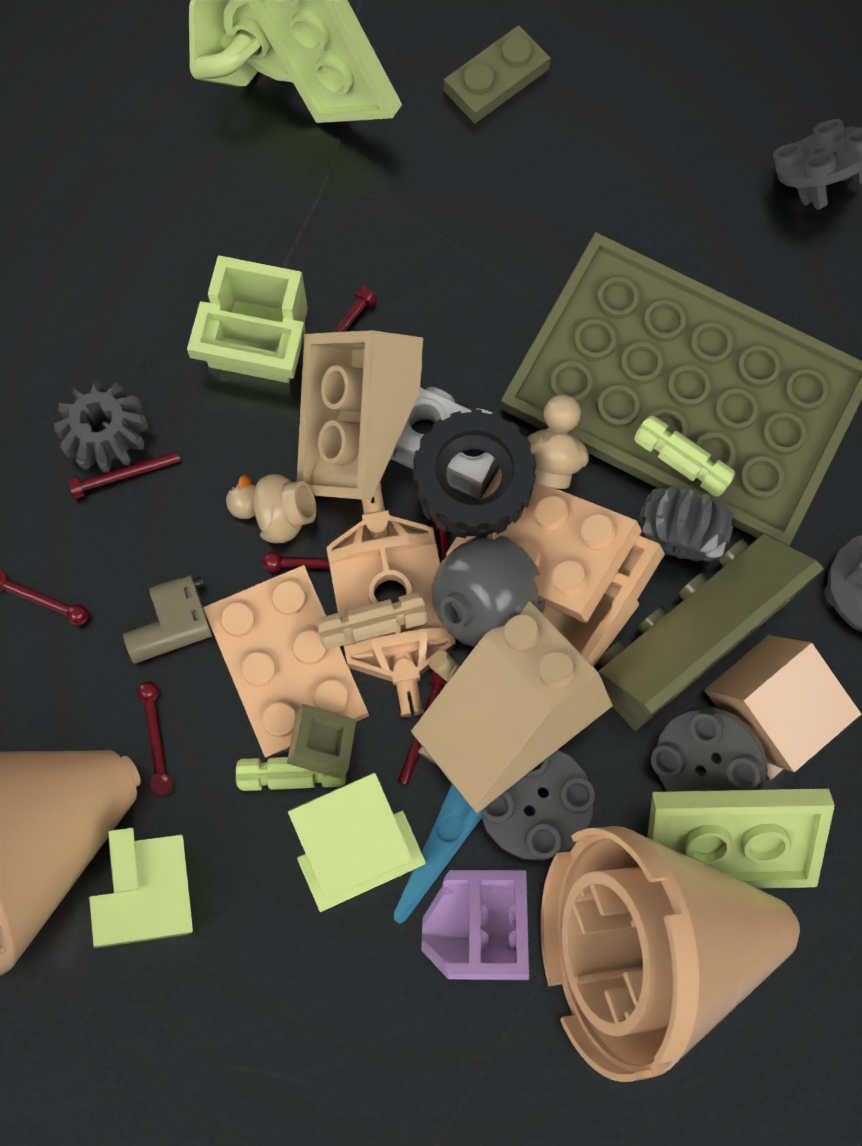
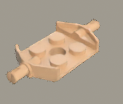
(381, 551)

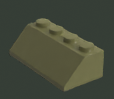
(703, 627)

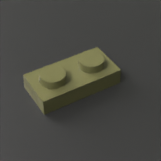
(496, 74)

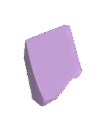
(479, 926)

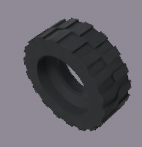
(484, 433)

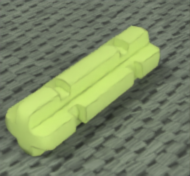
(684, 456)
(278, 774)

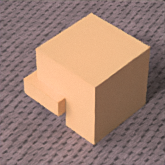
(786, 699)

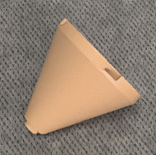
(51, 827)
(652, 948)

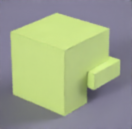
(251, 320)
(353, 842)
(148, 891)

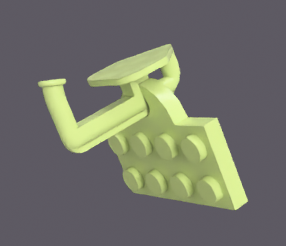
(297, 42)

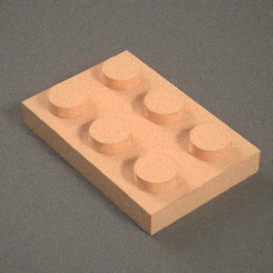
(572, 545)
(279, 658)

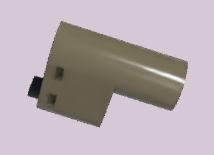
(179, 623)

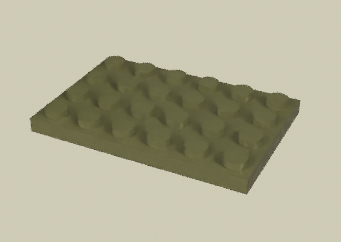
(724, 375)

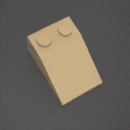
(354, 408)
(510, 707)

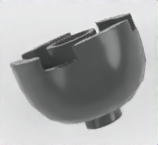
(483, 587)

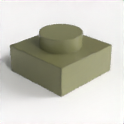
(322, 741)

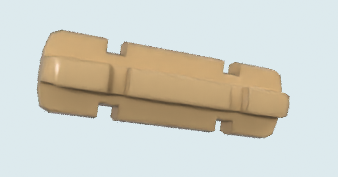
(372, 620)

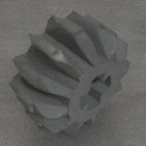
(87, 413)
(686, 523)

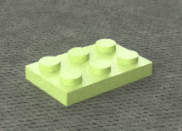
(748, 834)

